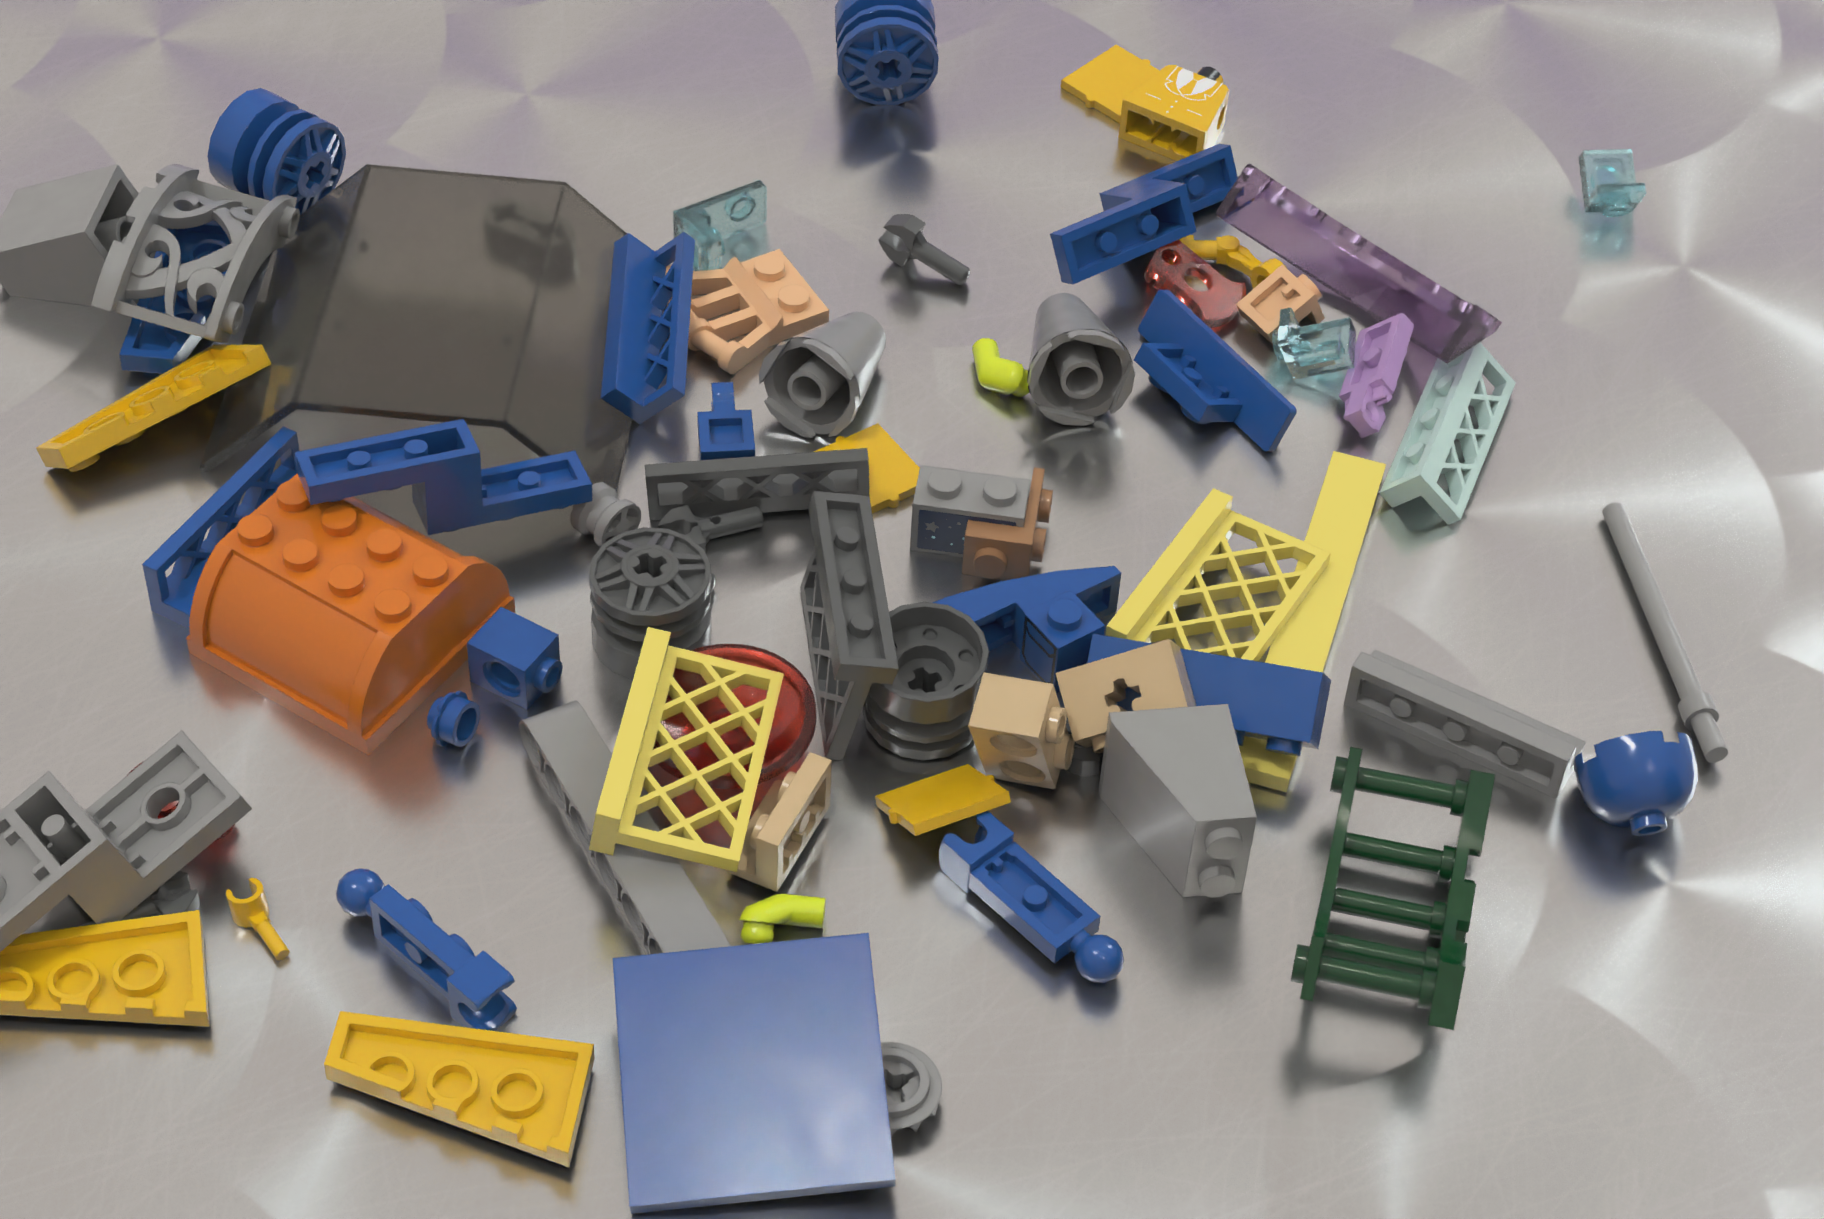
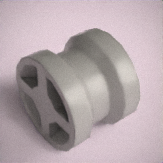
(605, 514)

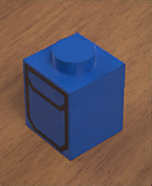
(1058, 636)

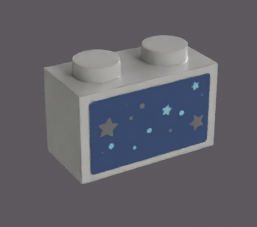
(951, 497)

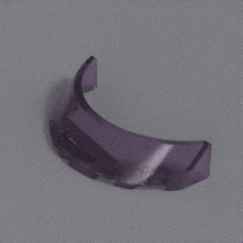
(1353, 265)

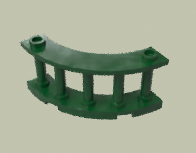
(1428, 976)

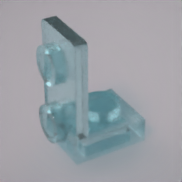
(719, 219)

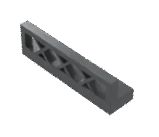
(766, 481)

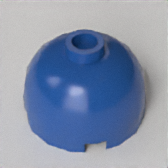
(1638, 780)

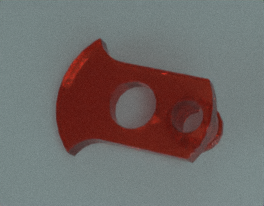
(1213, 306)

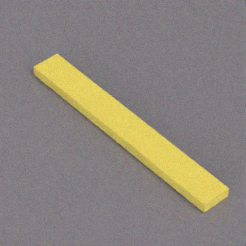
(1307, 637)

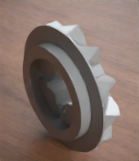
(920, 1082)

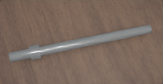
(1695, 705)

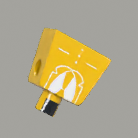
(1175, 112)

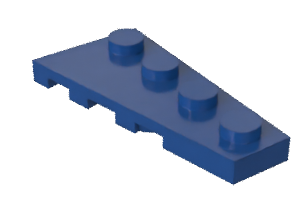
(160, 348)

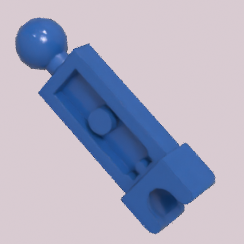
(1030, 898)
(444, 961)

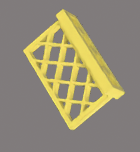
(1197, 551)
(635, 754)

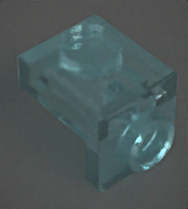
(1610, 182)
(1314, 347)

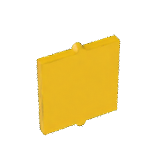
(1108, 80)
(891, 470)
(942, 799)

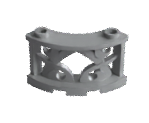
(182, 202)

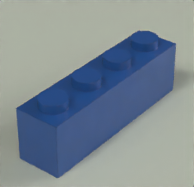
(1263, 698)

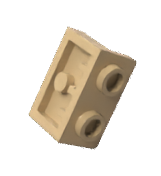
(785, 823)

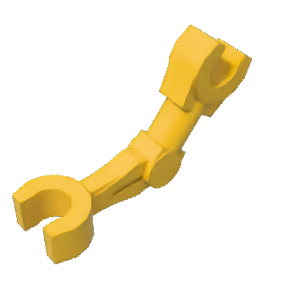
(1229, 252)

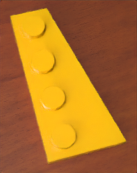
(151, 403)
(110, 972)
(477, 1079)

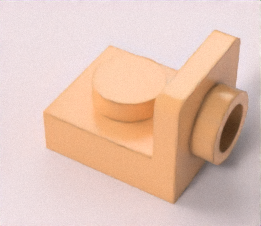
(1277, 292)

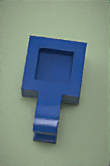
(725, 430)

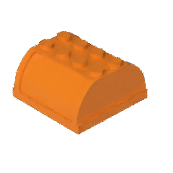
(339, 612)

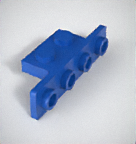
(1208, 374)

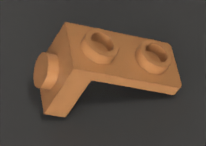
(1008, 550)

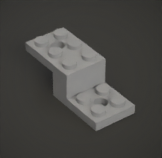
(117, 846)

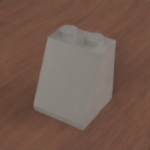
(61, 234)
(1182, 794)

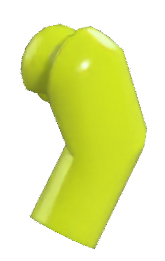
(997, 373)
(780, 910)

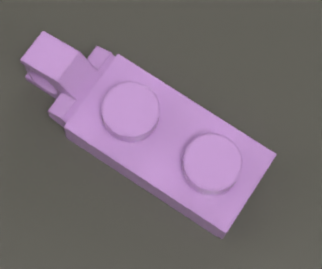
(1375, 372)

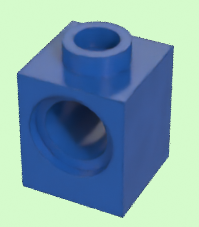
(514, 658)

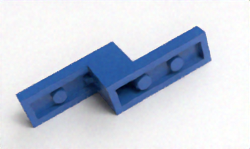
(1144, 214)
(444, 476)

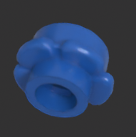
(453, 719)

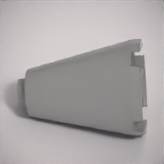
(1076, 363)
(823, 374)

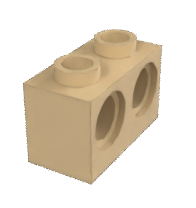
(1020, 730)

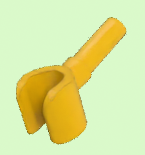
(254, 913)

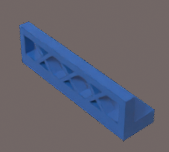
(639, 329)
(174, 595)

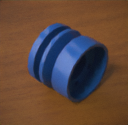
(886, 49)
(275, 149)

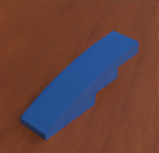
(1001, 605)

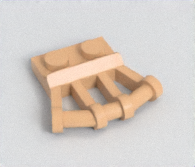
(772, 306)

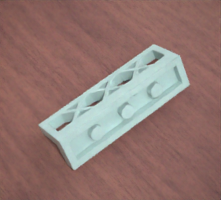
(1441, 419)

